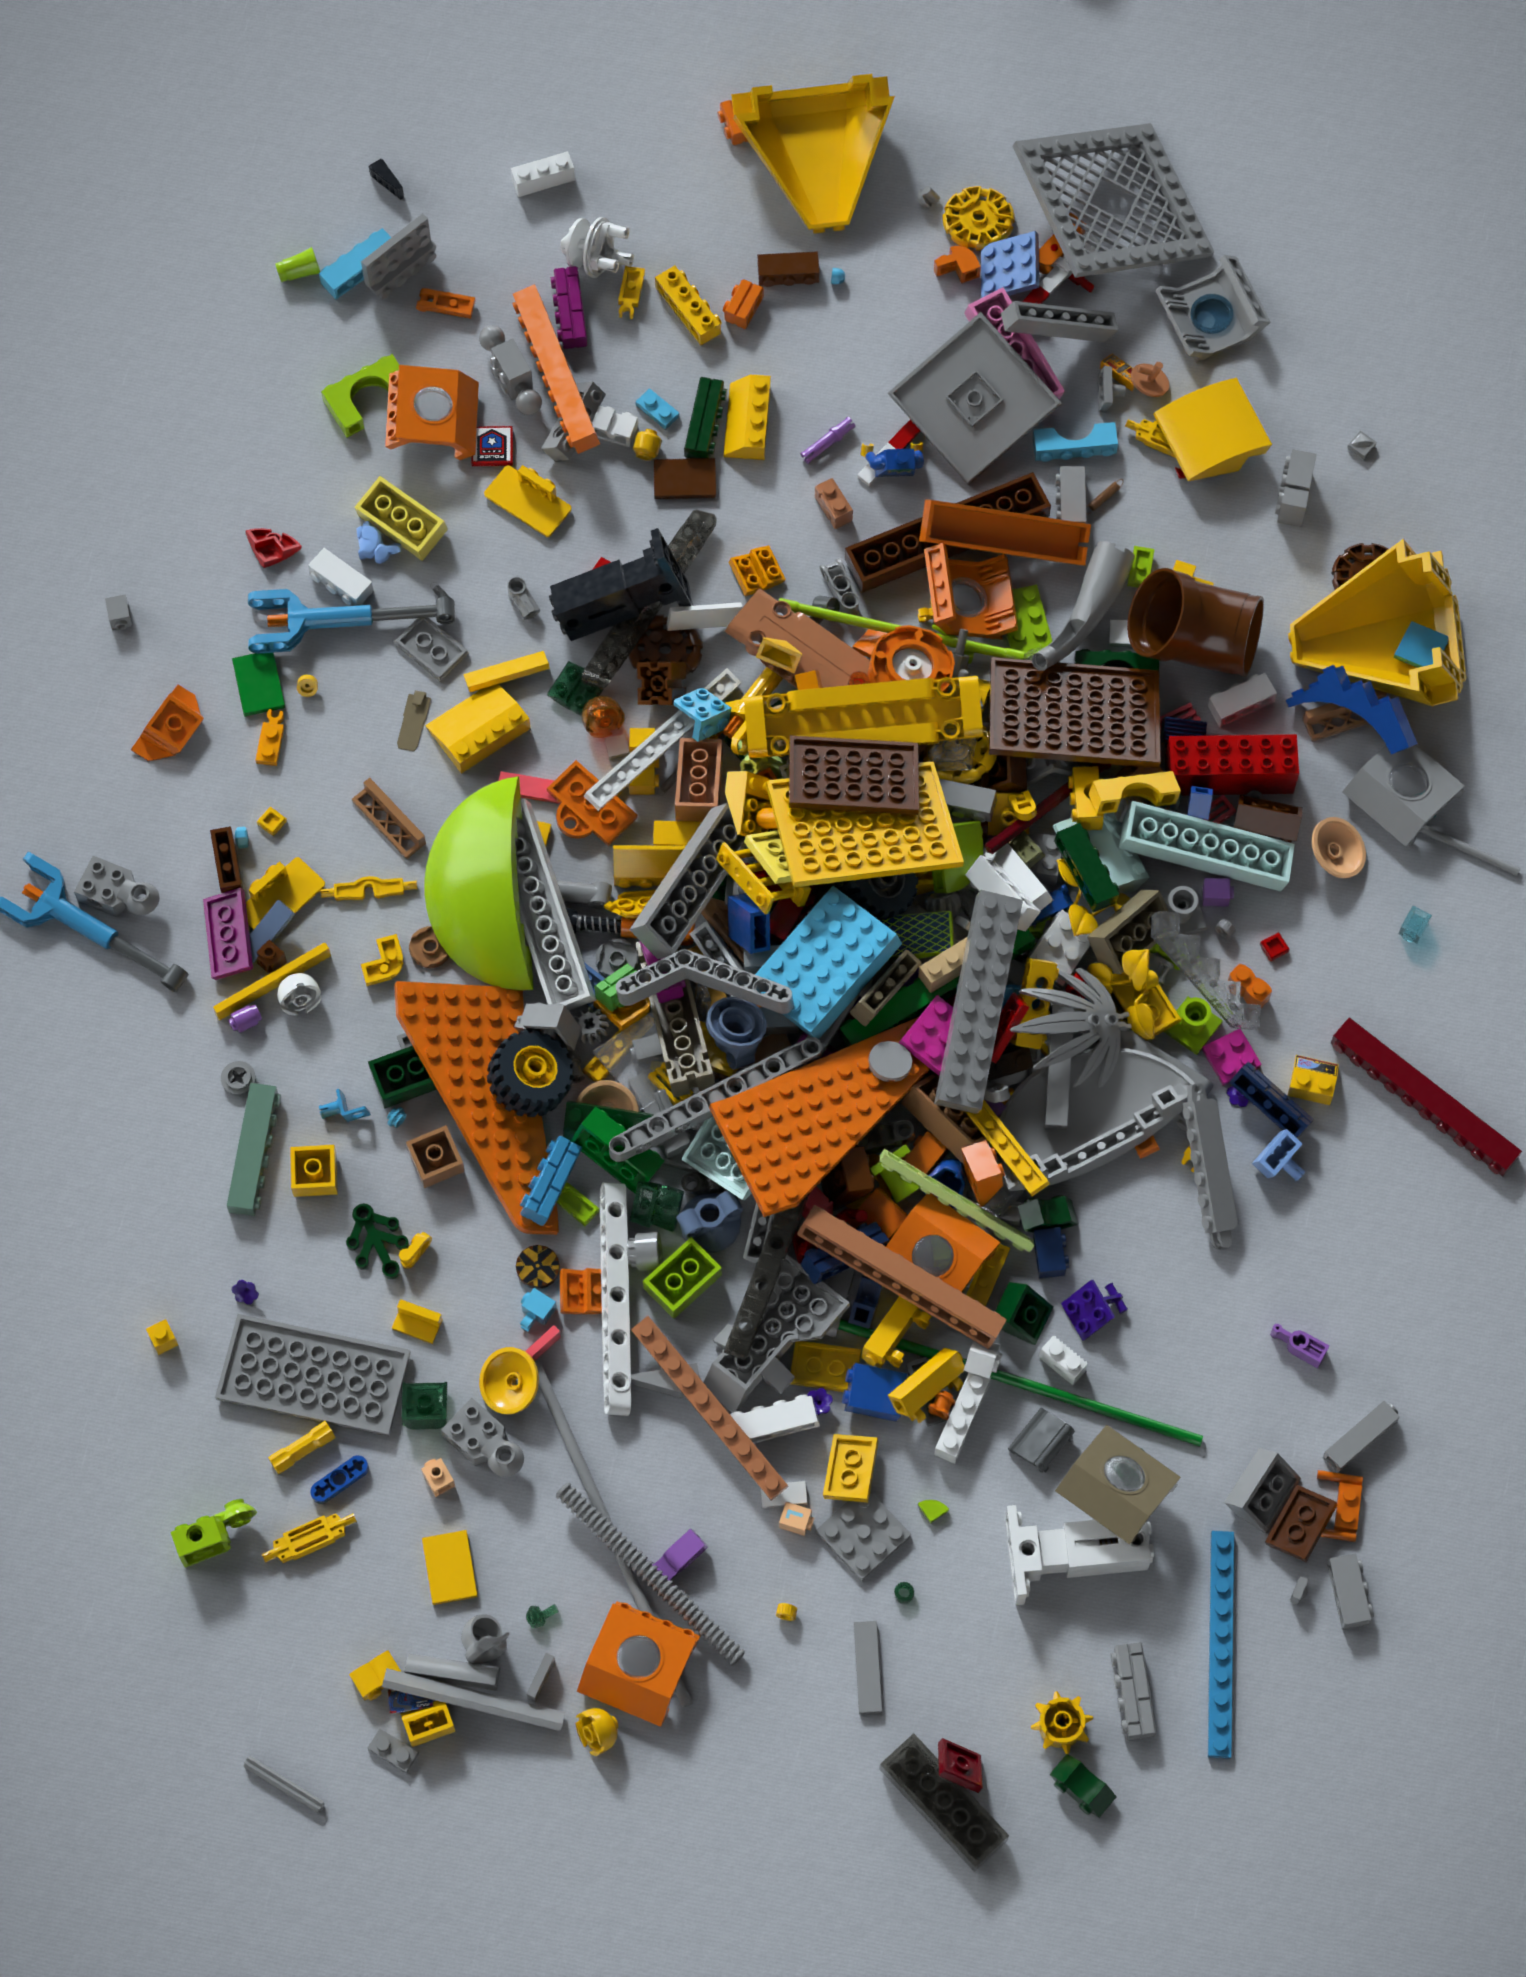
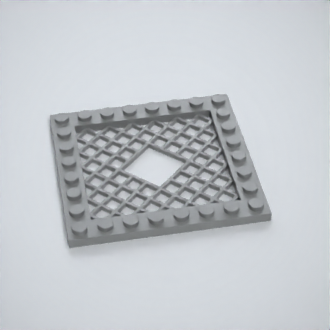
(1082, 261)

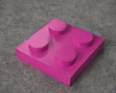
(1229, 1055)

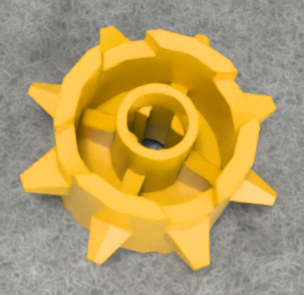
(1069, 1712)

